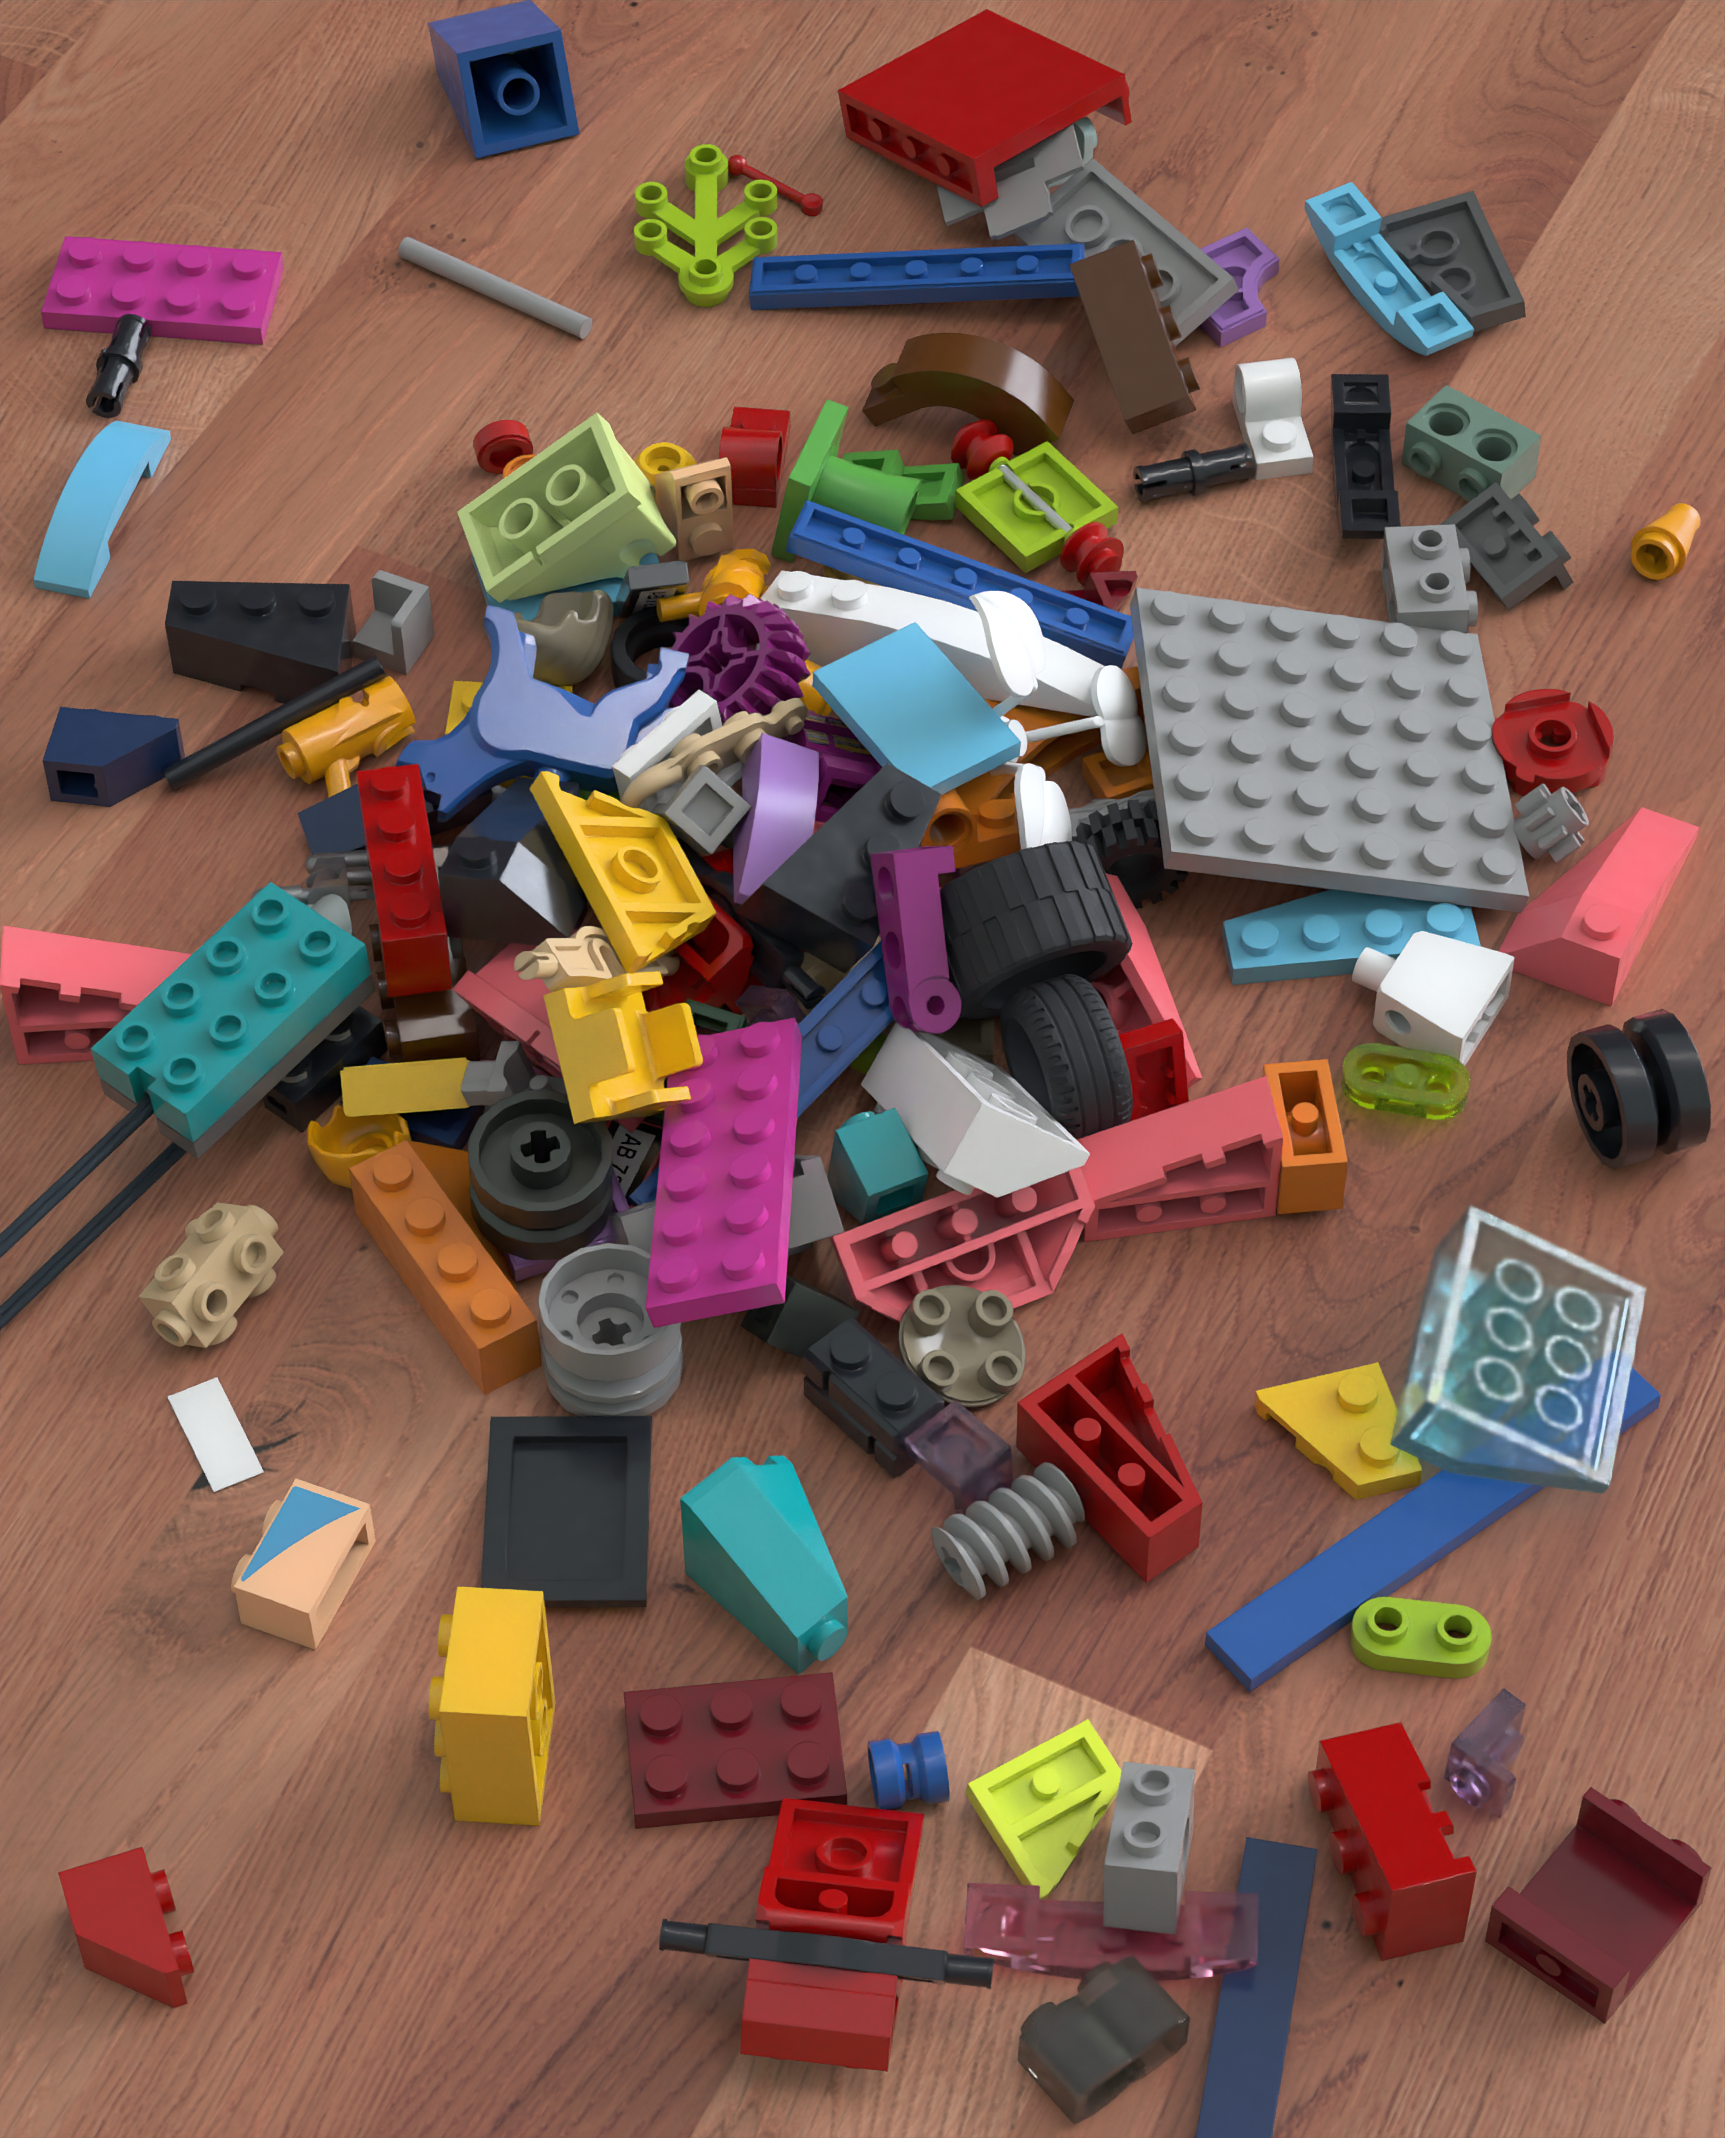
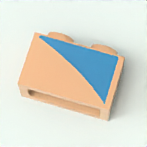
(303, 1563)

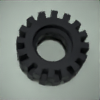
(1136, 834)

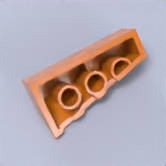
(421, 1219)

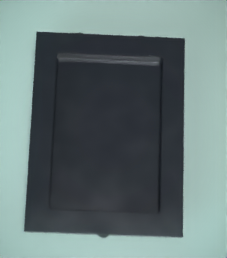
(569, 1509)

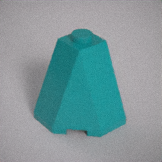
(765, 1559)

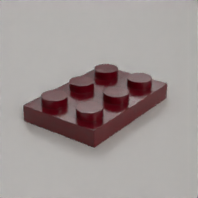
(733, 1749)

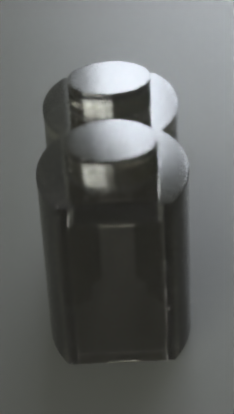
(1101, 2037)

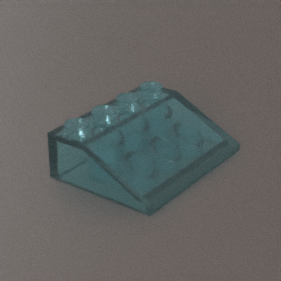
(1518, 1360)

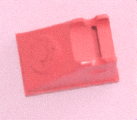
(517, 1010)

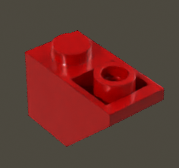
(122, 1926)

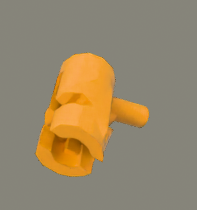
(735, 574)
(341, 735)

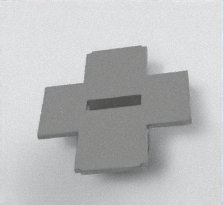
(1021, 186)

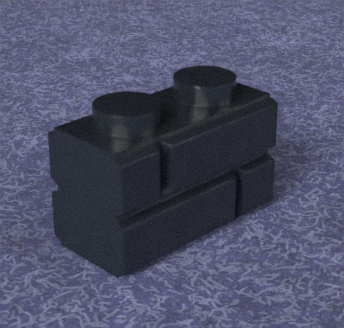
(868, 1393)

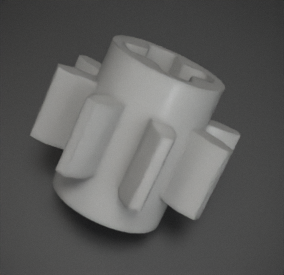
(1550, 823)

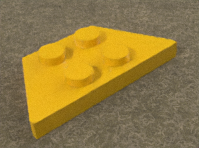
(627, 871)

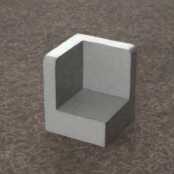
(399, 624)
(703, 810)

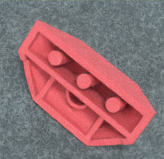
(971, 1241)

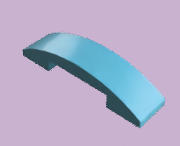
(1378, 277)
(92, 503)

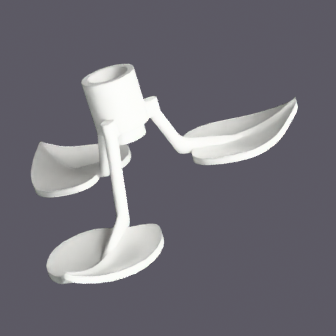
(1017, 656)

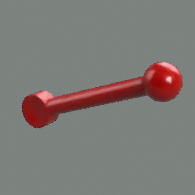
(810, 203)

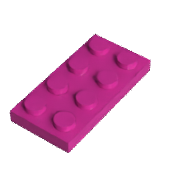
(173, 286)

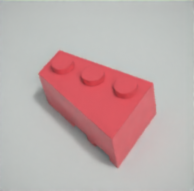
(1186, 1165)

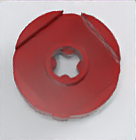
(1549, 712)

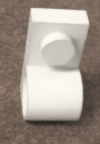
(1269, 416)

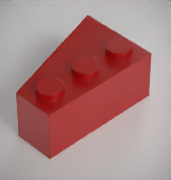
(1113, 1449)
(1392, 1842)

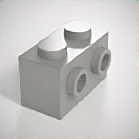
(1427, 578)

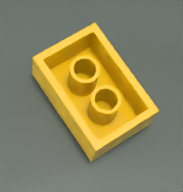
(494, 1705)

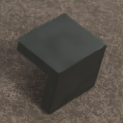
(800, 1320)

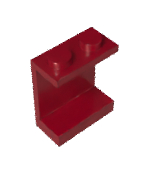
(1600, 1906)

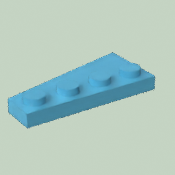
(1330, 931)

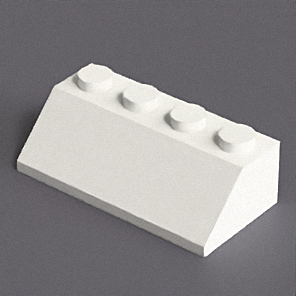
(968, 1115)

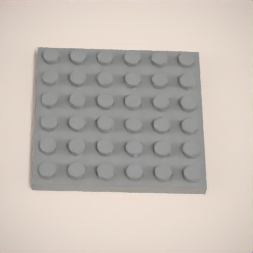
(1324, 751)

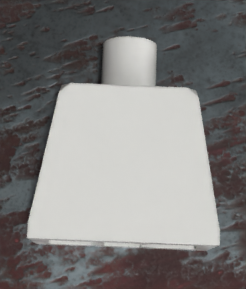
(1436, 993)

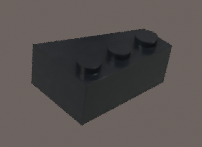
(261, 634)
(826, 888)

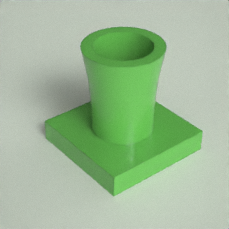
(842, 485)

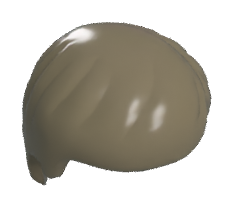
(569, 635)

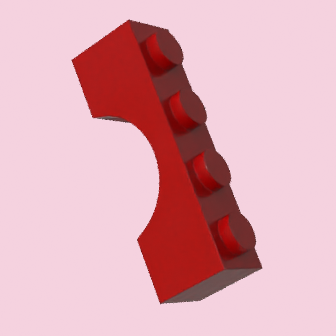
(404, 880)

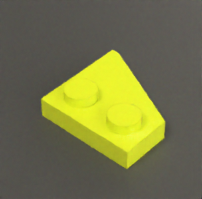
(1047, 1803)

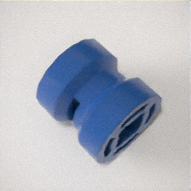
(924, 1770)

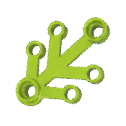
(706, 277)

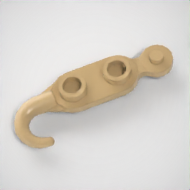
(717, 748)

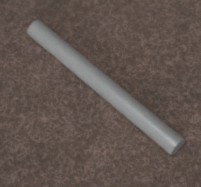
(495, 287)

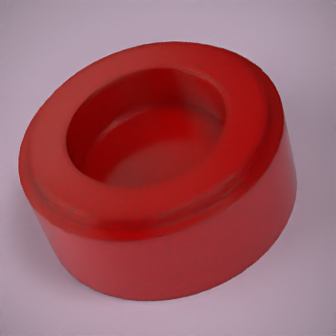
(501, 443)

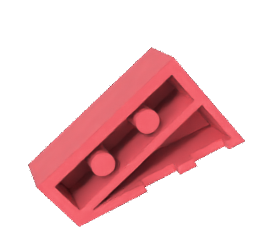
(72, 990)

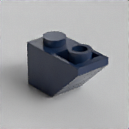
(108, 755)

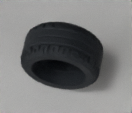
(1067, 1054)

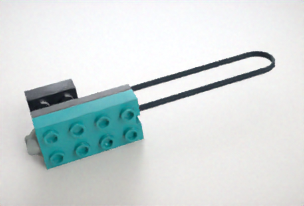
(242, 1020)

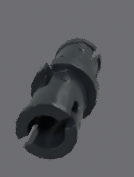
(119, 366)
(1193, 472)

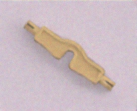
(581, 961)

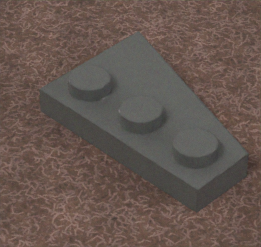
(1457, 254)

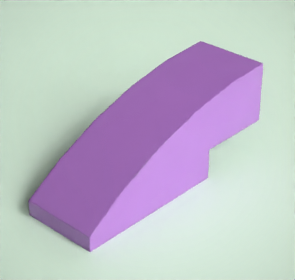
(782, 792)

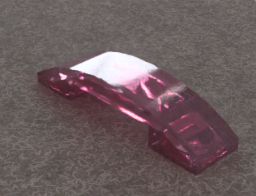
(1069, 1937)

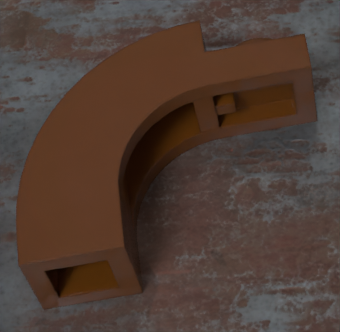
(975, 378)

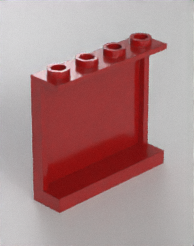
(977, 101)

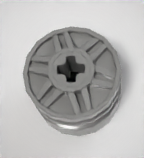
(599, 1338)

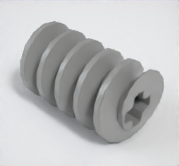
(1008, 1528)

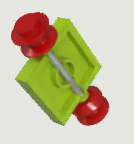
(1034, 504)

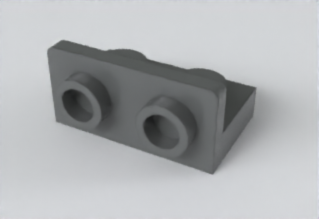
(1507, 546)

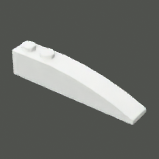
(850, 615)

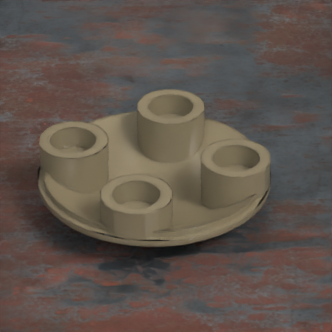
(963, 1344)

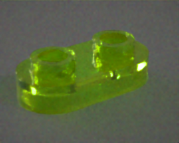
(1405, 1081)

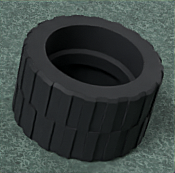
(1030, 922)

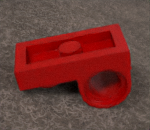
(757, 454)

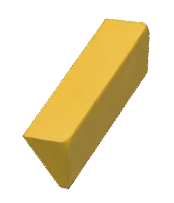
(403, 1087)

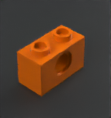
(1313, 1141)

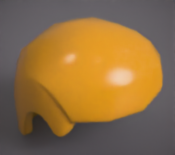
(352, 1140)

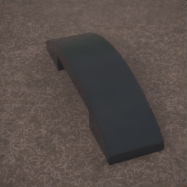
(1362, 456)

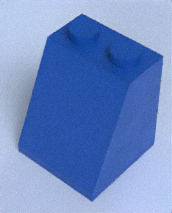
(505, 77)

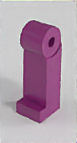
(915, 937)

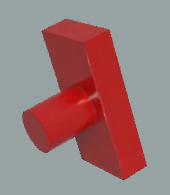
(1156, 1067)

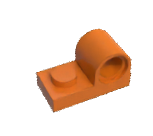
(975, 832)

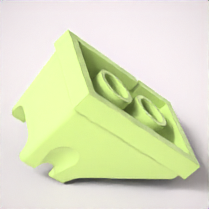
(565, 517)

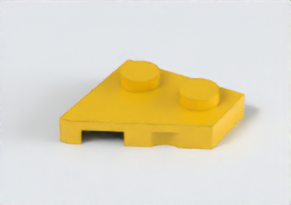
(1346, 1427)

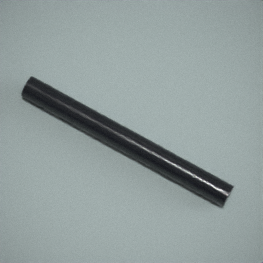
(274, 723)

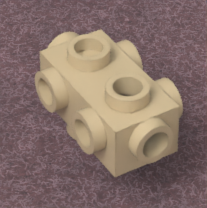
(212, 1274)

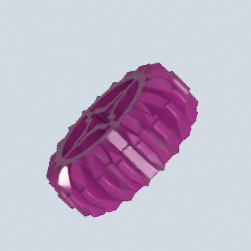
(726, 660)

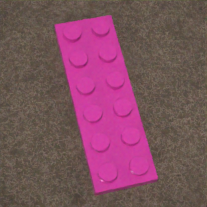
(727, 1177)

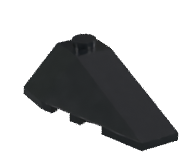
(510, 875)

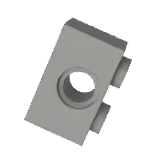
(1149, 1847)

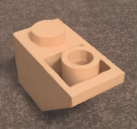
(697, 507)

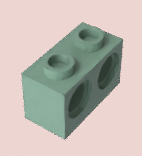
(1469, 446)

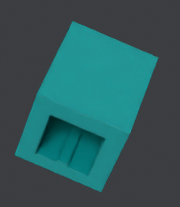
(875, 1166)

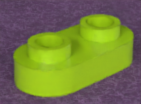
(1420, 1638)

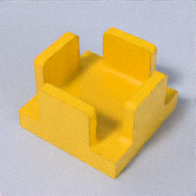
(617, 1051)

